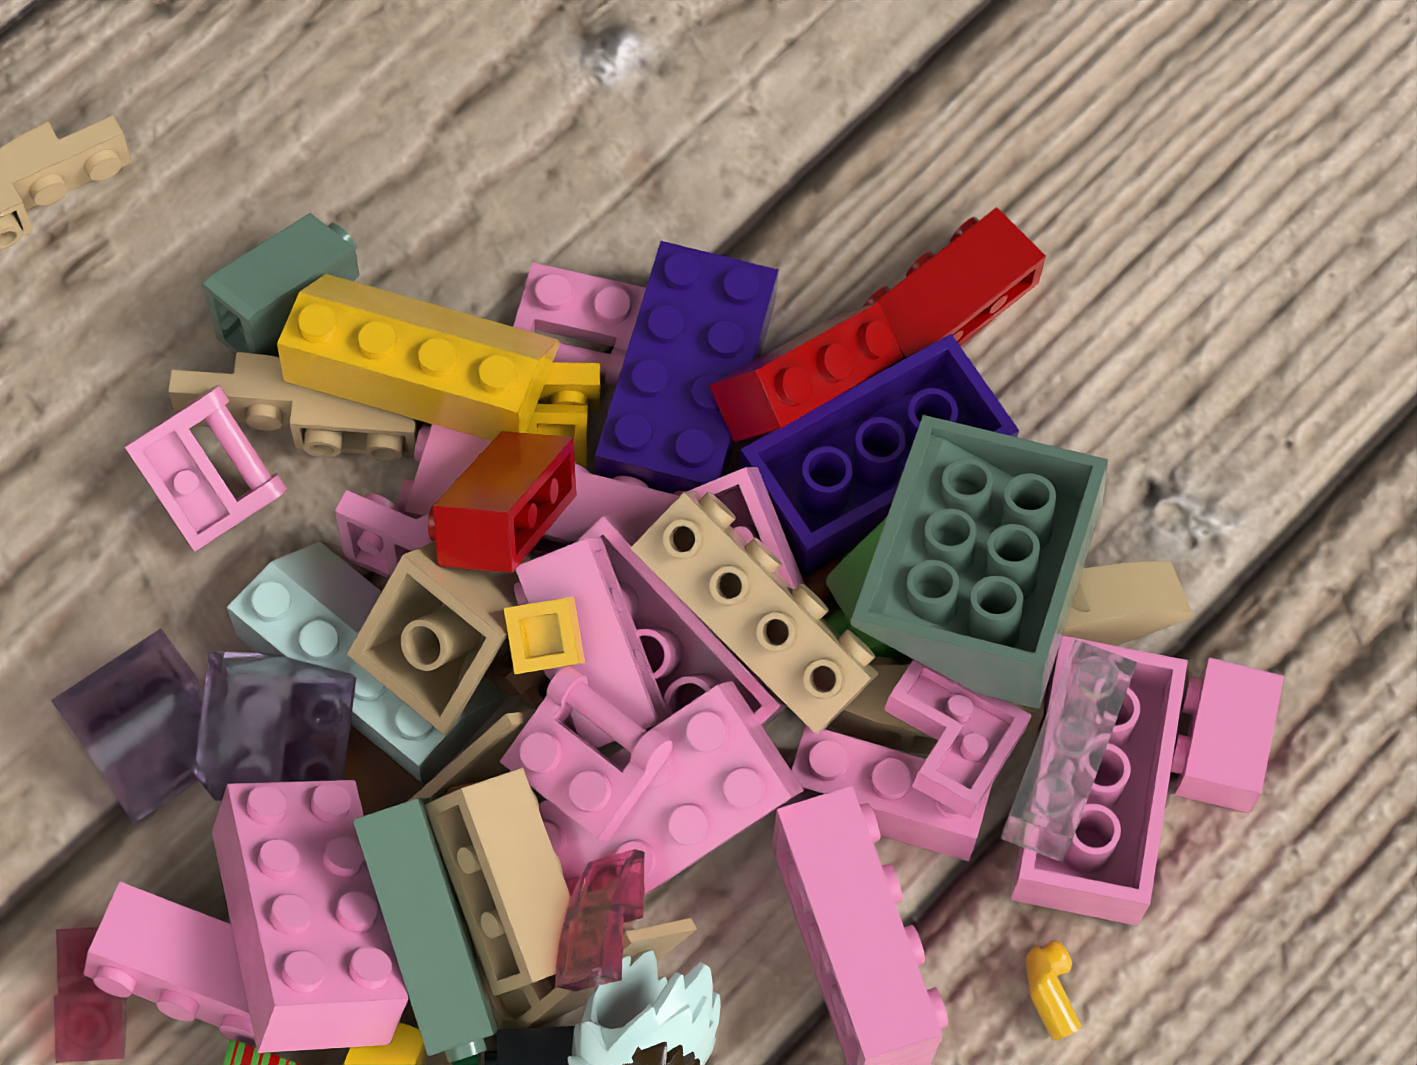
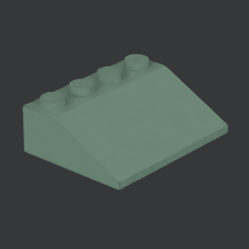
(983, 557)

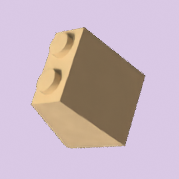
(435, 633)

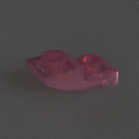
(592, 929)
(86, 1019)

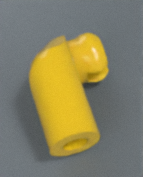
(1046, 991)

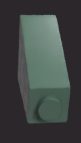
(257, 290)

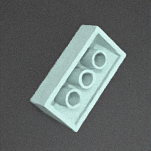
(312, 612)

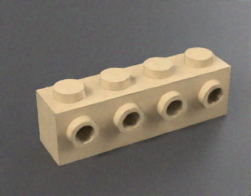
(755, 610)

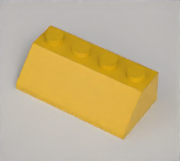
(414, 358)

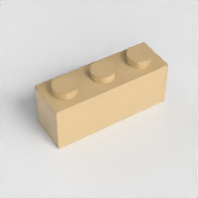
(504, 877)

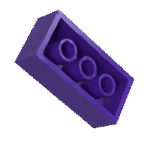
(693, 327)
(844, 460)

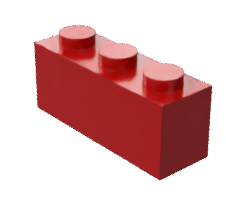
(962, 285)
(806, 372)
(504, 502)

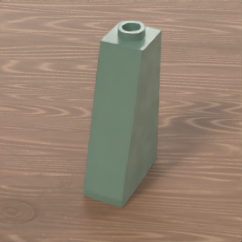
(427, 930)

